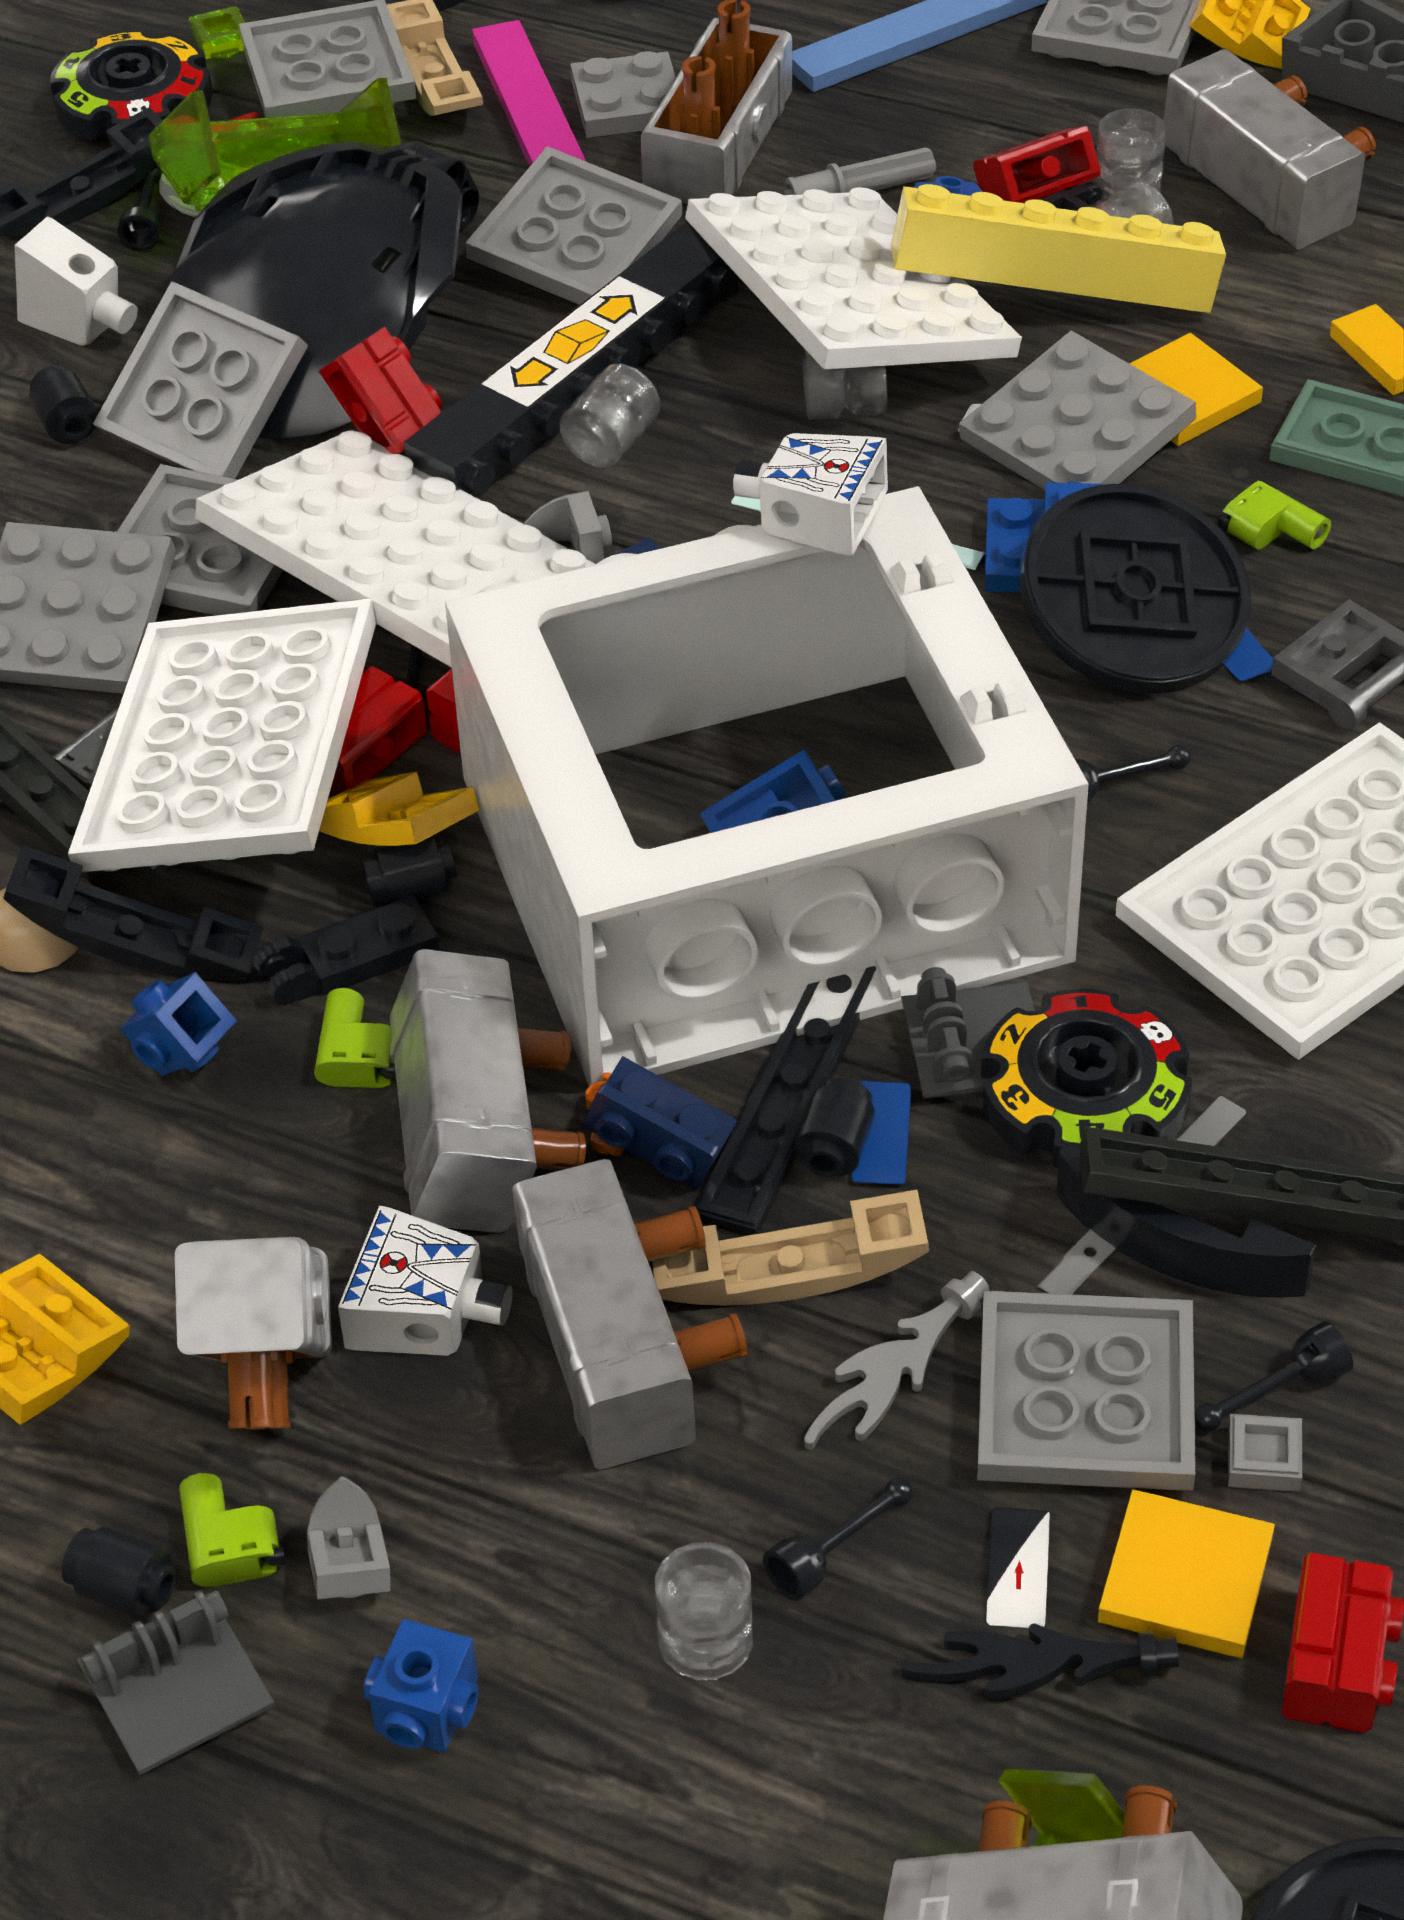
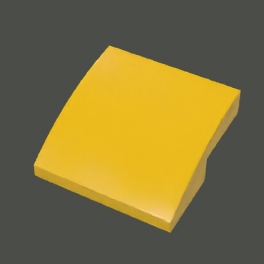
(1249, 26)
(394, 811)
(49, 1337)

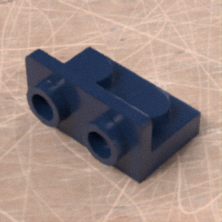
(659, 1123)

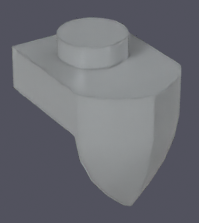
(574, 520)
(346, 1544)

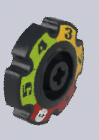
(123, 77)
(1083, 1066)

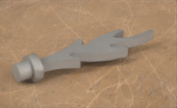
(886, 1362)

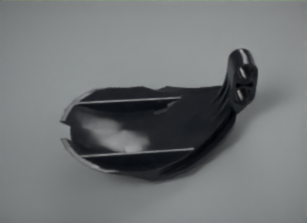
(302, 249)

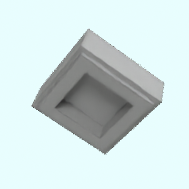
(1265, 1452)

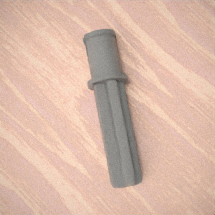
(870, 174)

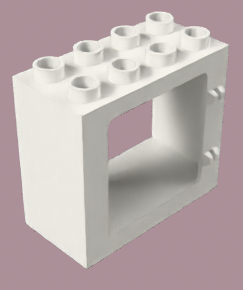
(719, 934)

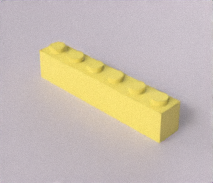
(1057, 248)

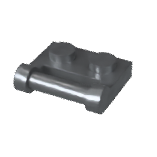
(1334, 653)

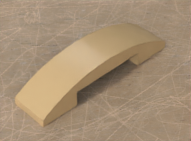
(437, 75)
(798, 1260)

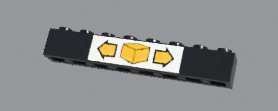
(526, 397)

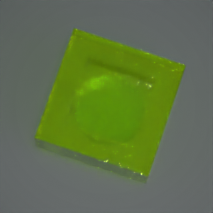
(218, 32)

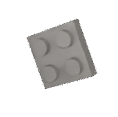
(620, 91)

